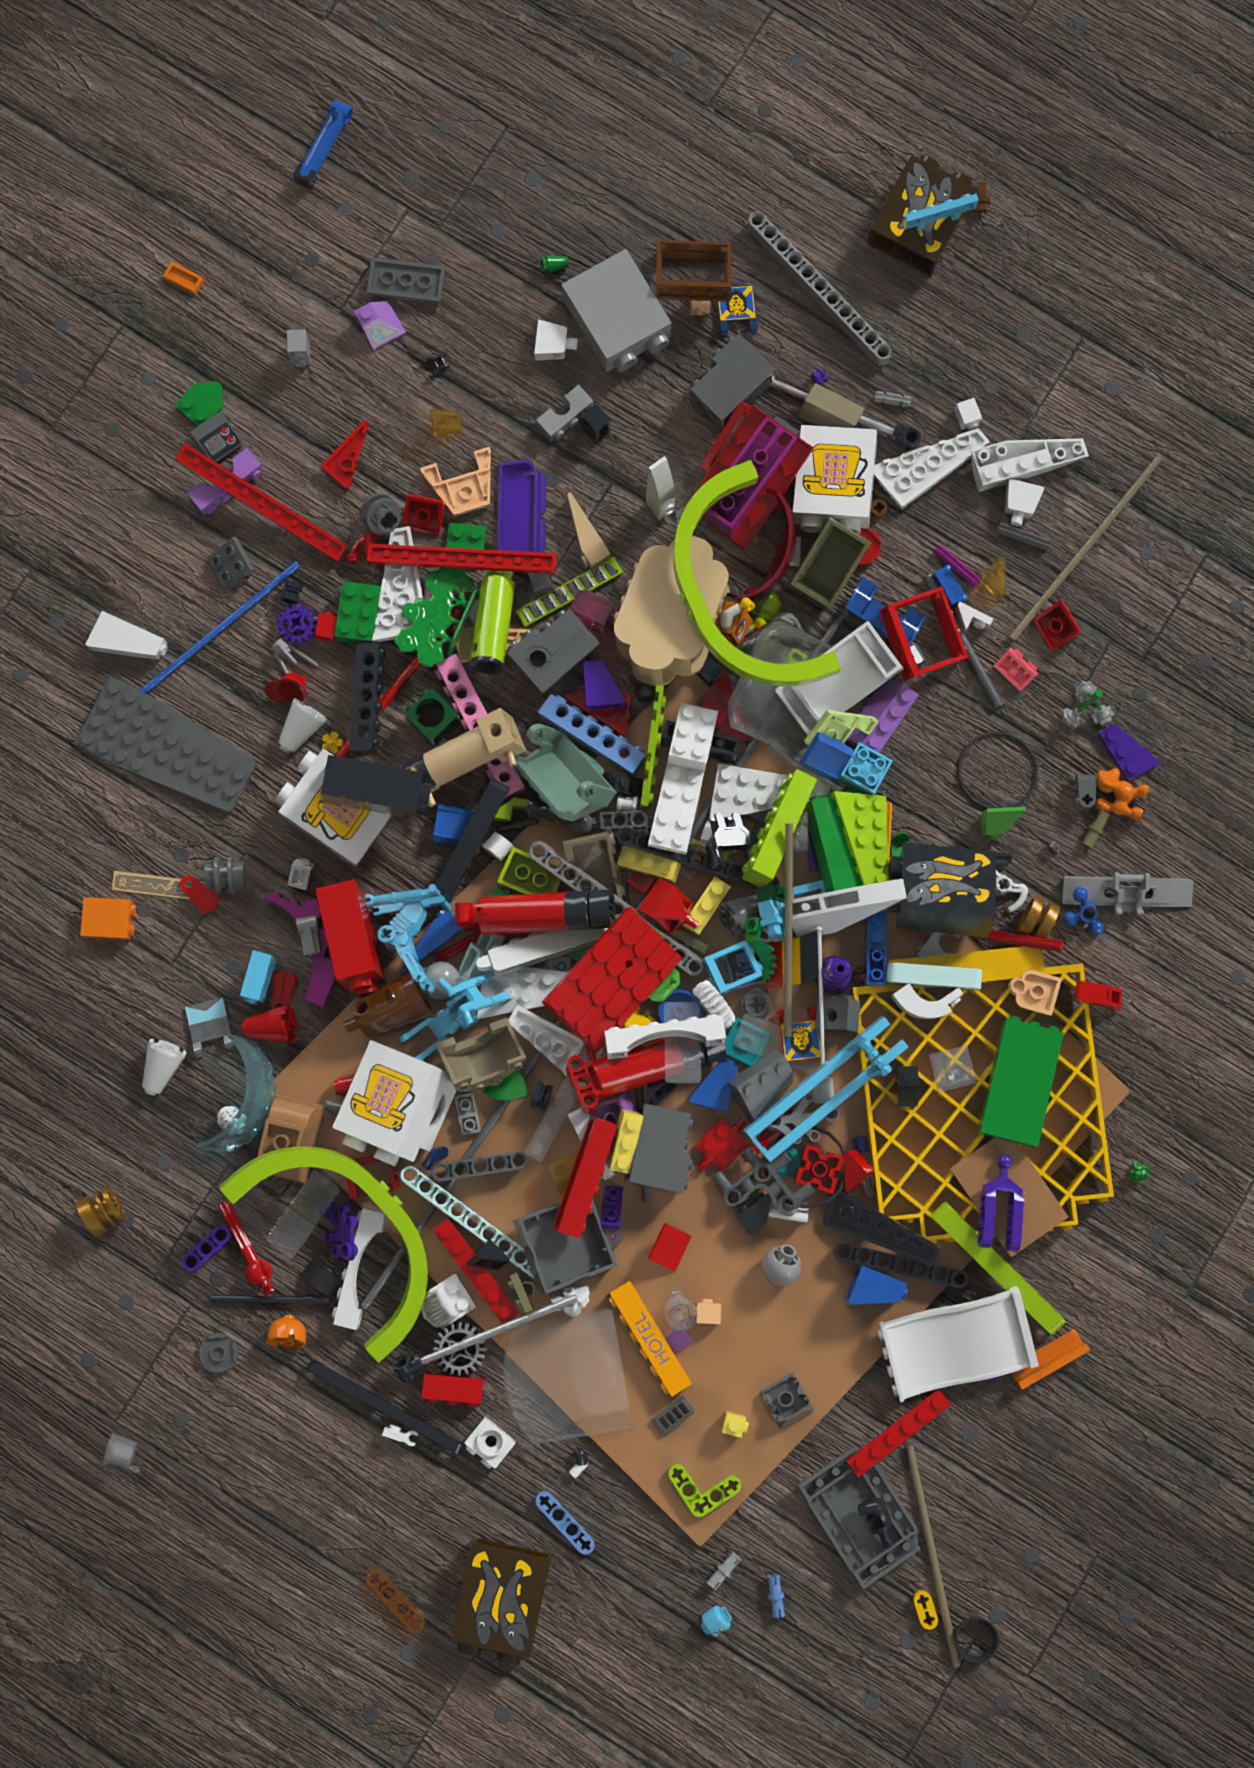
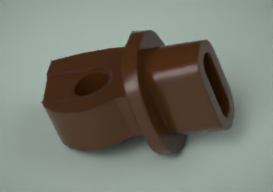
(984, 201)

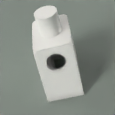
(552, 341)
(1021, 500)

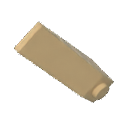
(591, 546)

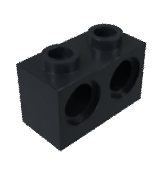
(595, 423)

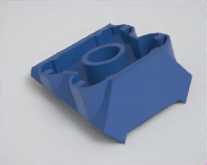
(826, 756)
(450, 824)

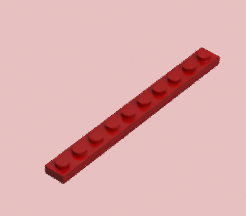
(261, 502)
(462, 558)

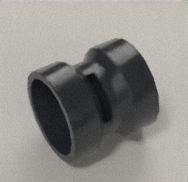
(292, 592)

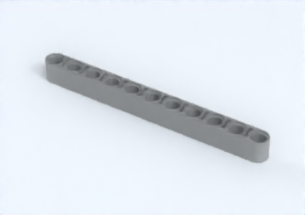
(820, 297)
(581, 876)

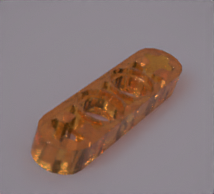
(398, 1598)

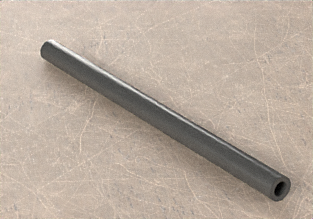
(973, 659)

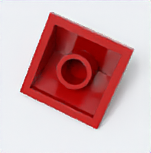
(423, 514)
(1057, 625)

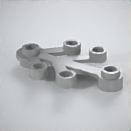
(797, 1117)

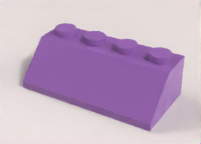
(889, 707)

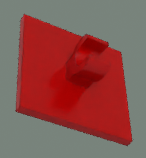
(669, 1247)

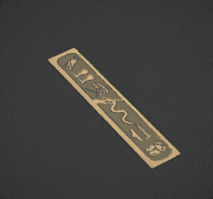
(149, 884)

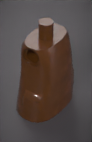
(390, 1008)

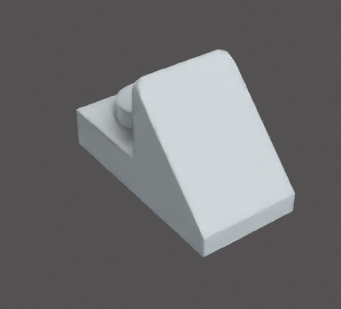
(968, 614)

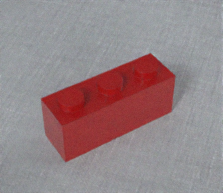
(452, 1389)

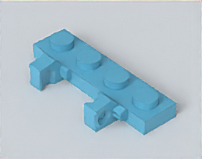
(947, 208)

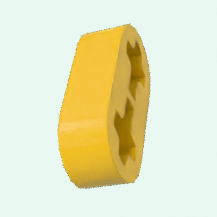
(921, 1611)

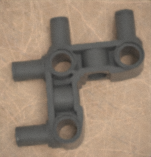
(773, 1184)

